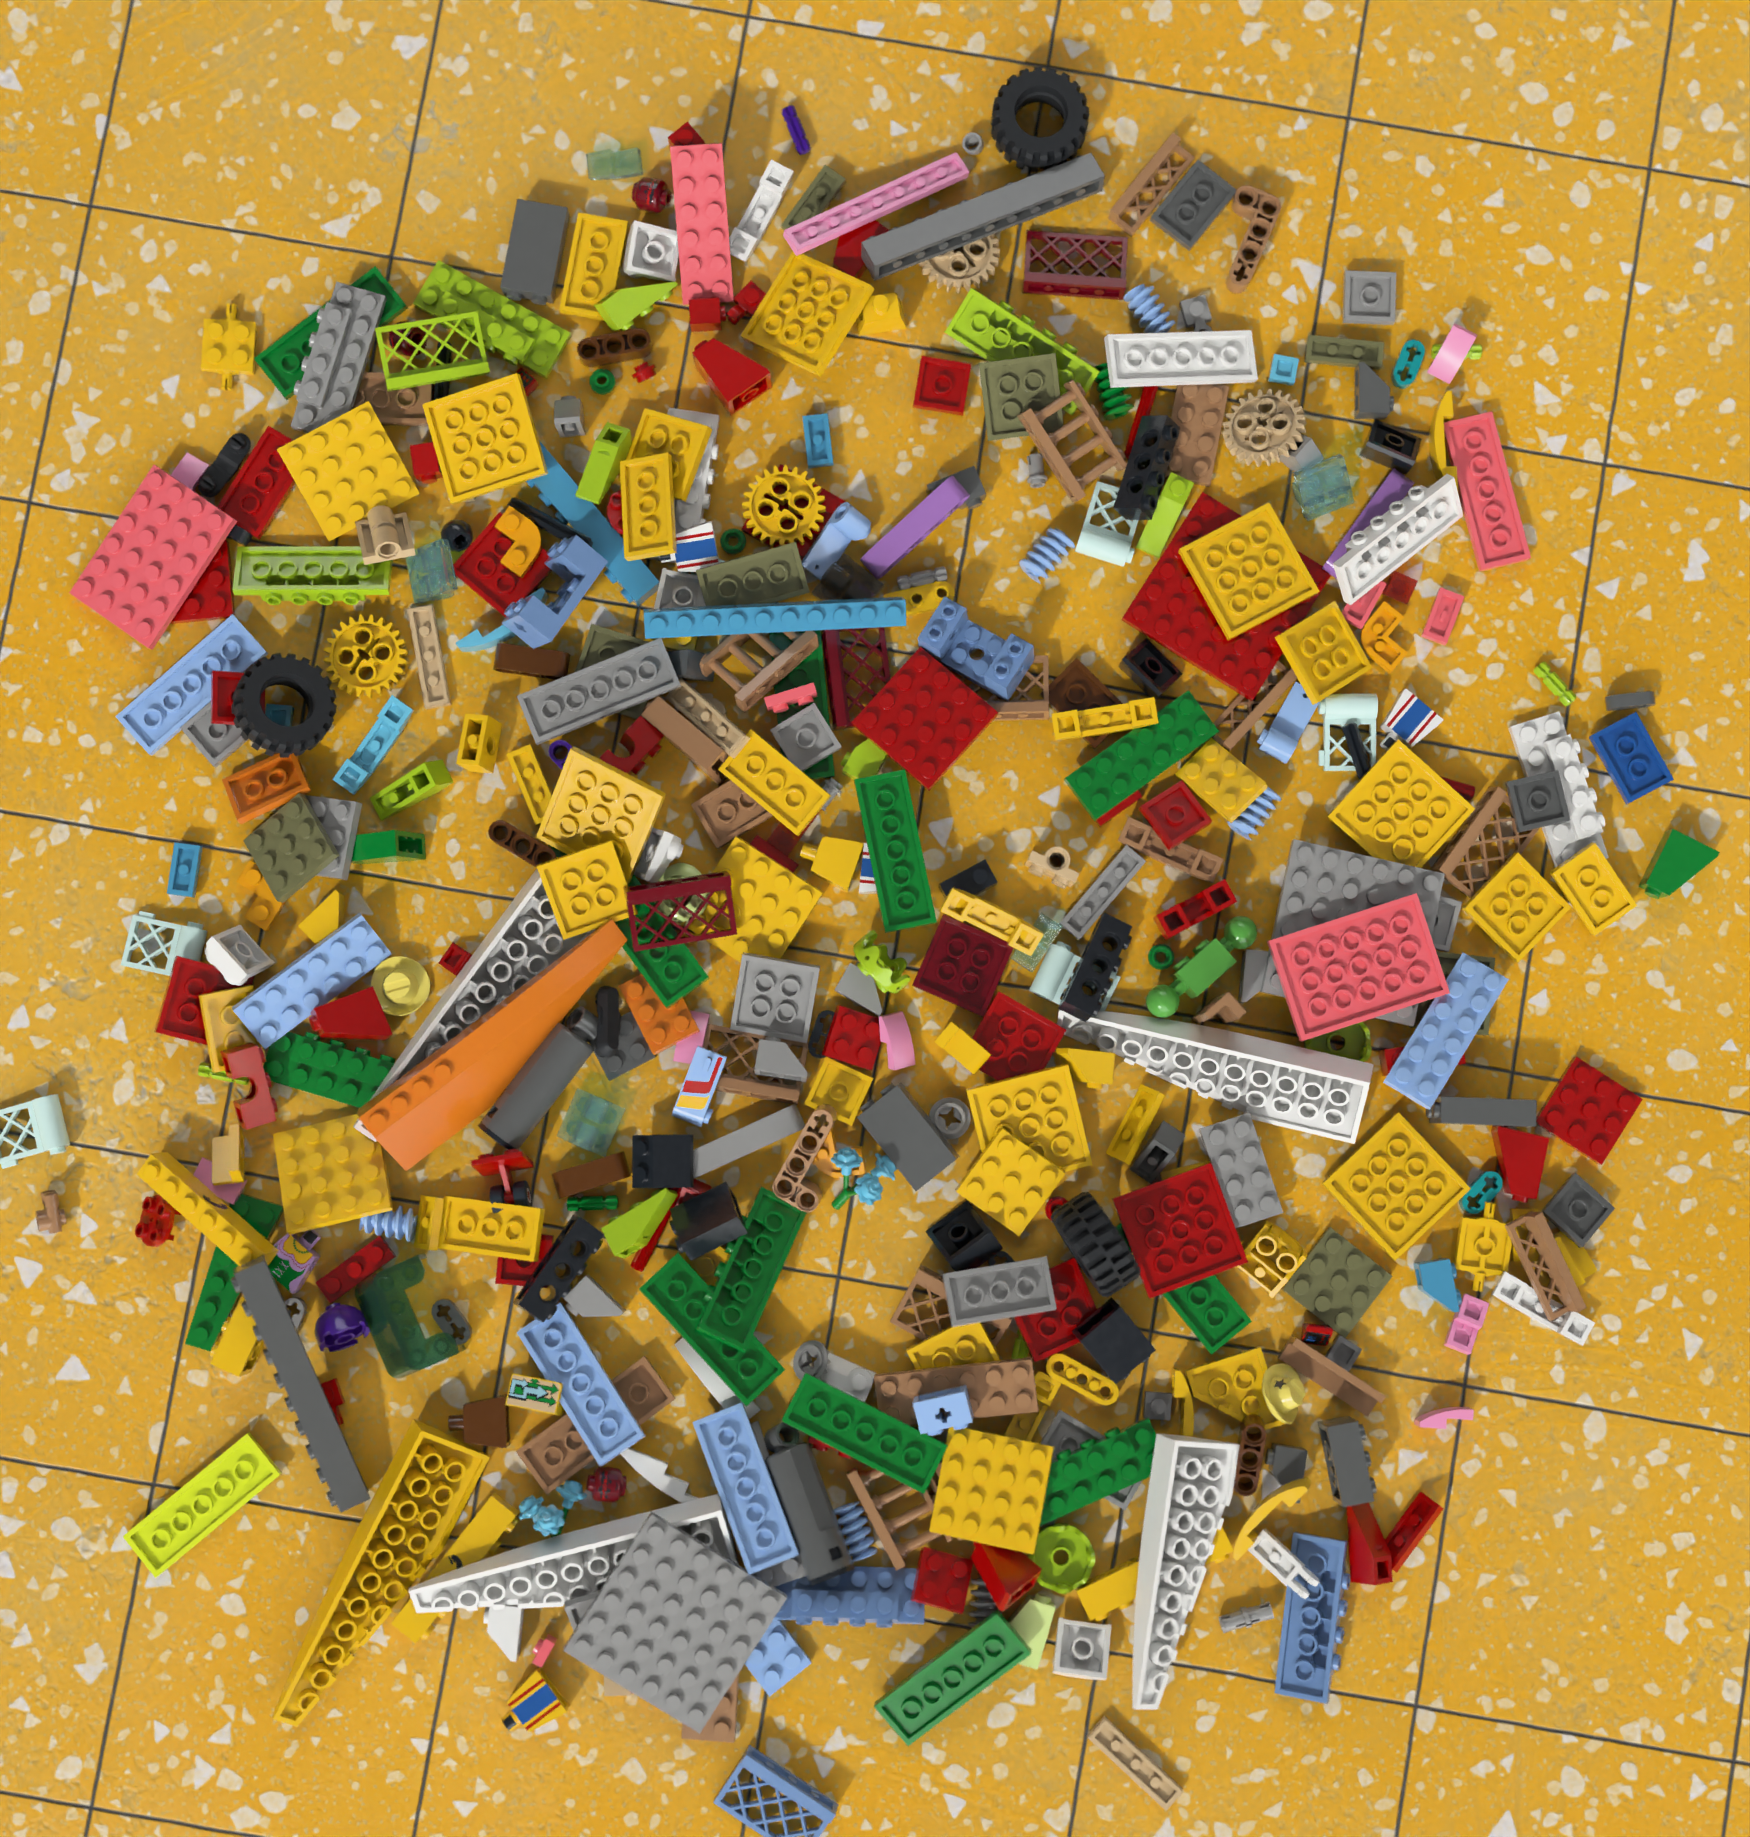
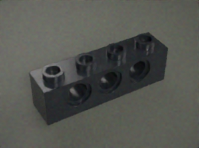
(1146, 467)
(1107, 930)
(560, 1252)

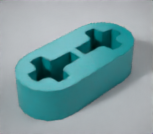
(1402, 362)
(1486, 1196)

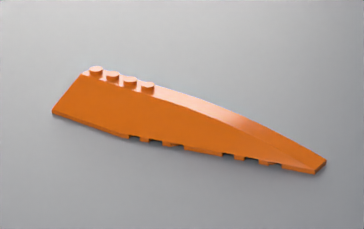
(484, 1058)

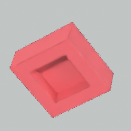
(543, 1649)

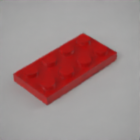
(259, 485)

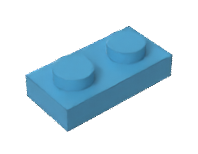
(817, 440)
(184, 870)

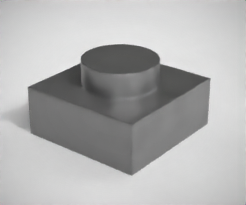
(1343, 1353)
(1157, 1405)

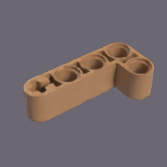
(1251, 243)
(807, 1154)

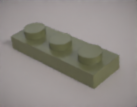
(816, 197)
(1343, 351)

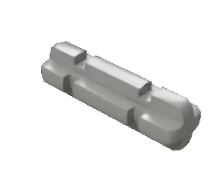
(922, 578)

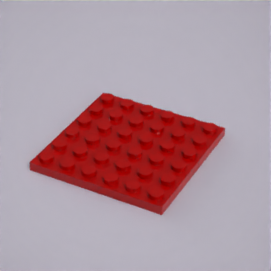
(1179, 618)

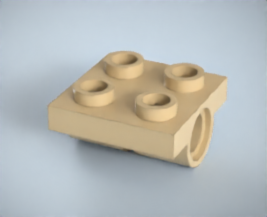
(384, 536)
(1061, 876)

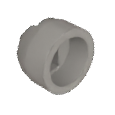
(971, 140)

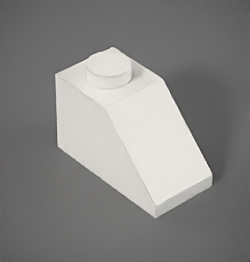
(506, 1629)

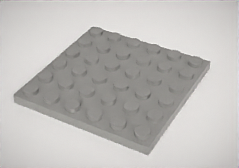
(1334, 883)
(675, 1622)

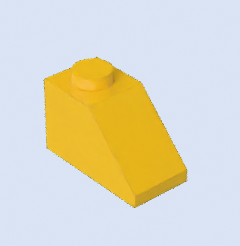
(324, 918)
(1089, 1066)

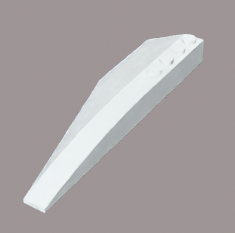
(509, 956)
(1244, 1072)
(565, 1564)

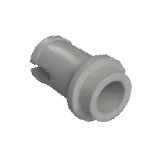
(1036, 471)
(833, 789)

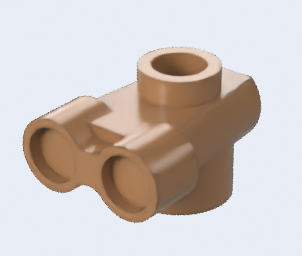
(51, 1217)

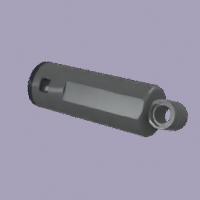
(541, 1080)
(806, 1505)

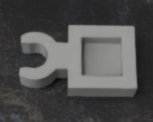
(1196, 313)

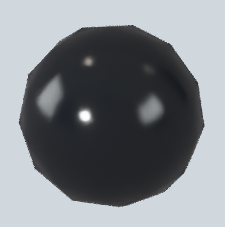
(458, 533)

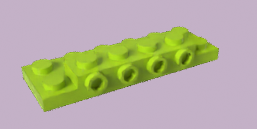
(504, 324)
(1001, 335)
(309, 574)

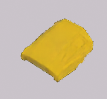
(1272, 1258)

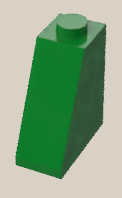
(388, 847)
(1675, 863)

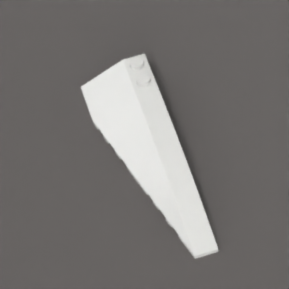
(1183, 1510)

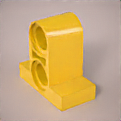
(962, 1047)

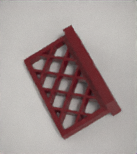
(1079, 284)
(835, 672)
(674, 889)

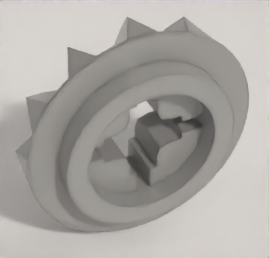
(960, 1111)
(804, 1356)

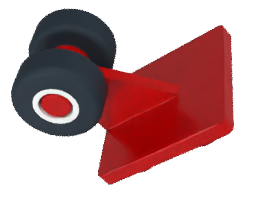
(509, 1193)

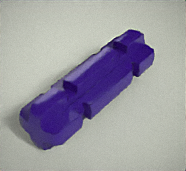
(796, 130)

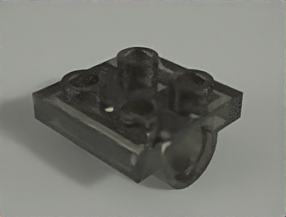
(847, 581)

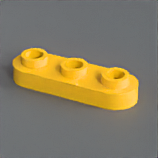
(928, 594)
(1090, 1387)

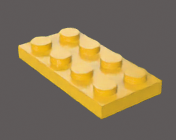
(593, 264)
(648, 507)
(775, 783)
(474, 1228)

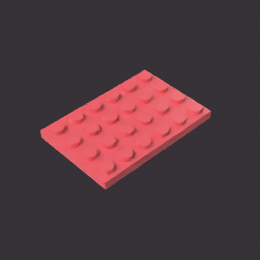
(153, 557)
(1358, 967)

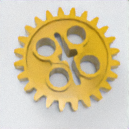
(797, 488)
(348, 642)

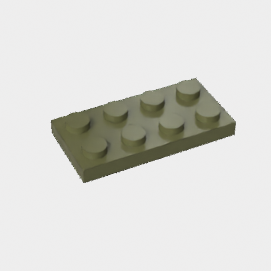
(755, 578)

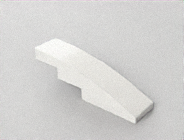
(654, 1471)

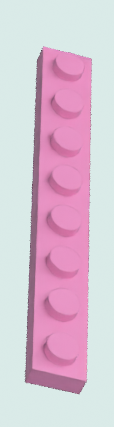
(875, 204)

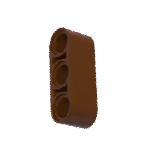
(603, 342)
(531, 662)
(512, 840)
(591, 1175)
(1250, 1443)

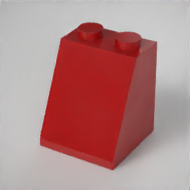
(730, 374)

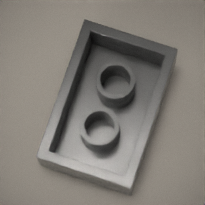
(1347, 1461)

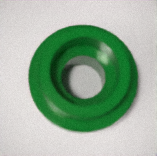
(605, 388)
(733, 533)
(1167, 951)

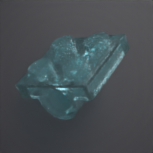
(1322, 487)
(432, 572)
(591, 1122)

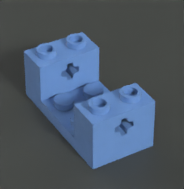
(576, 565)
(953, 637)

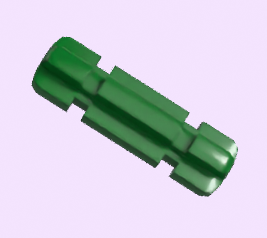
(592, 1203)

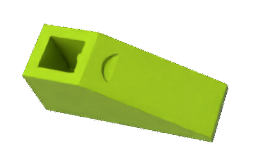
(625, 304)
(604, 462)
(636, 1227)

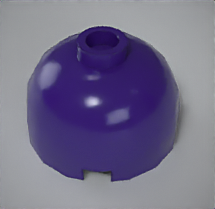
(339, 1327)

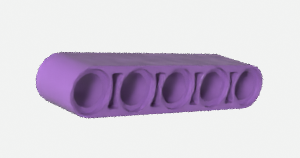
(1392, 489)
(915, 527)

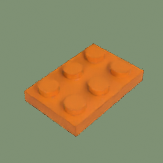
(265, 786)
(658, 1024)

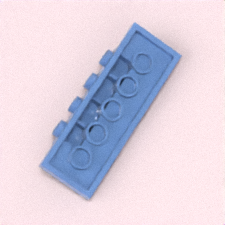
(855, 1597)
(1313, 1624)

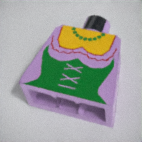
(295, 1259)

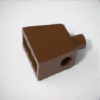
(484, 1422)

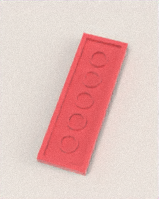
(702, 222)
(1486, 491)

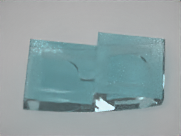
(614, 165)
(1050, 930)

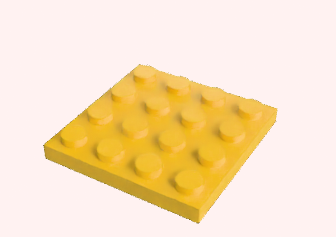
(807, 313)
(485, 438)
(348, 470)
(1248, 571)
(598, 805)
(1401, 809)
(767, 903)
(1038, 1111)
(330, 1175)
(1396, 1186)
(992, 1489)

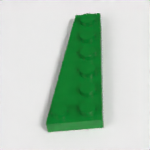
(218, 1292)

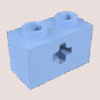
(953, 1400)

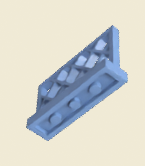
(783, 1782)

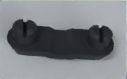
(224, 465)
(608, 1021)

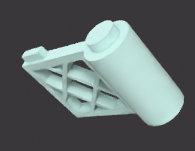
(1105, 543)
(1344, 710)
(186, 942)
(1056, 971)
(47, 1126)

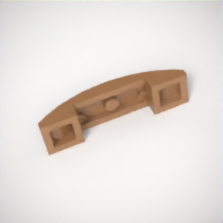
(1182, 857)

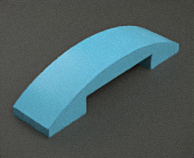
(476, 642)
(374, 746)

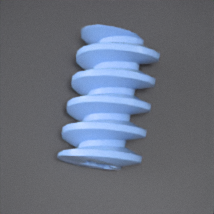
(1148, 310)
(1045, 554)
(1246, 822)
(392, 1223)
(854, 1530)

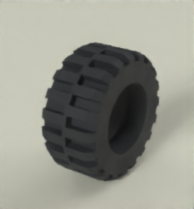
(1039, 88)
(303, 679)
(1095, 1244)

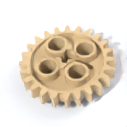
(942, 266)
(1264, 427)

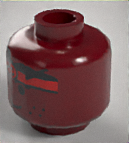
(651, 194)
(415, 335)
(606, 1484)

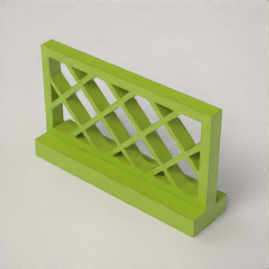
(433, 374)

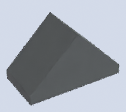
(687, 665)

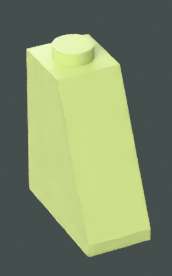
(1033, 1623)

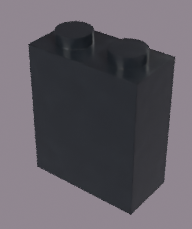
(707, 1221)
(1113, 1340)

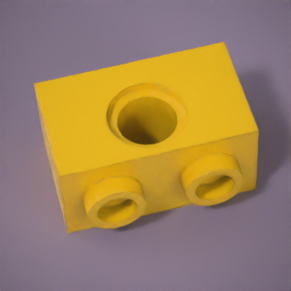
(479, 743)

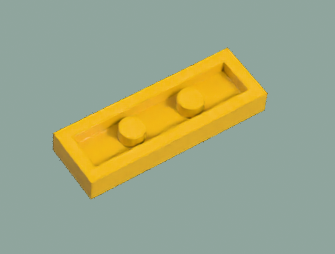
(531, 781)
(1135, 1124)

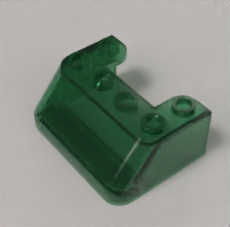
(395, 1323)

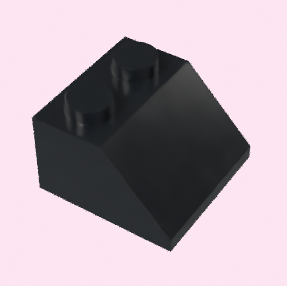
(662, 1161)
(964, 1238)

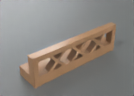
(1146, 176)
(1257, 713)
(1222, 1006)
(1553, 1261)
(1330, 1376)

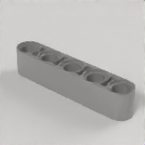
(747, 1140)

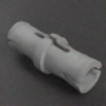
(1246, 1617)

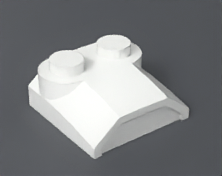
(651, 252)
(678, 590)
(657, 855)
(236, 955)
(848, 1377)
(1081, 1649)

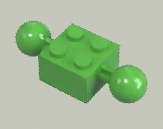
(1203, 968)

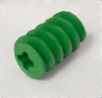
(1113, 398)

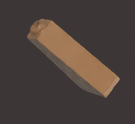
(686, 738)

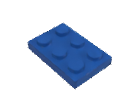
(1631, 758)

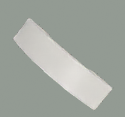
(760, 210)
(1524, 1299)
(711, 1380)

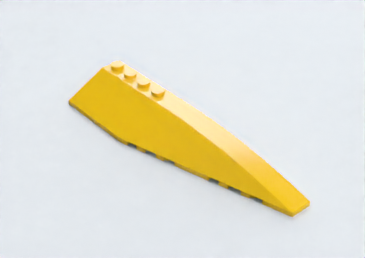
(389, 1550)

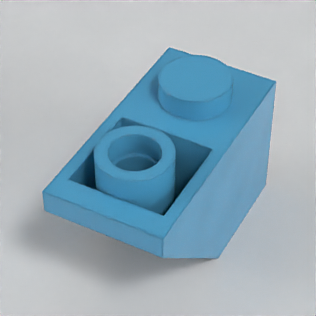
(1437, 1281)

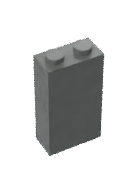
(535, 252)
(1483, 1111)
(907, 1135)

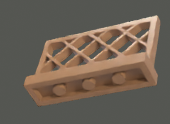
(1023, 709)
(1468, 833)
(753, 1087)
(934, 1283)

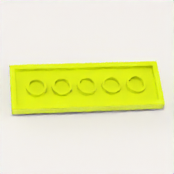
(202, 1505)

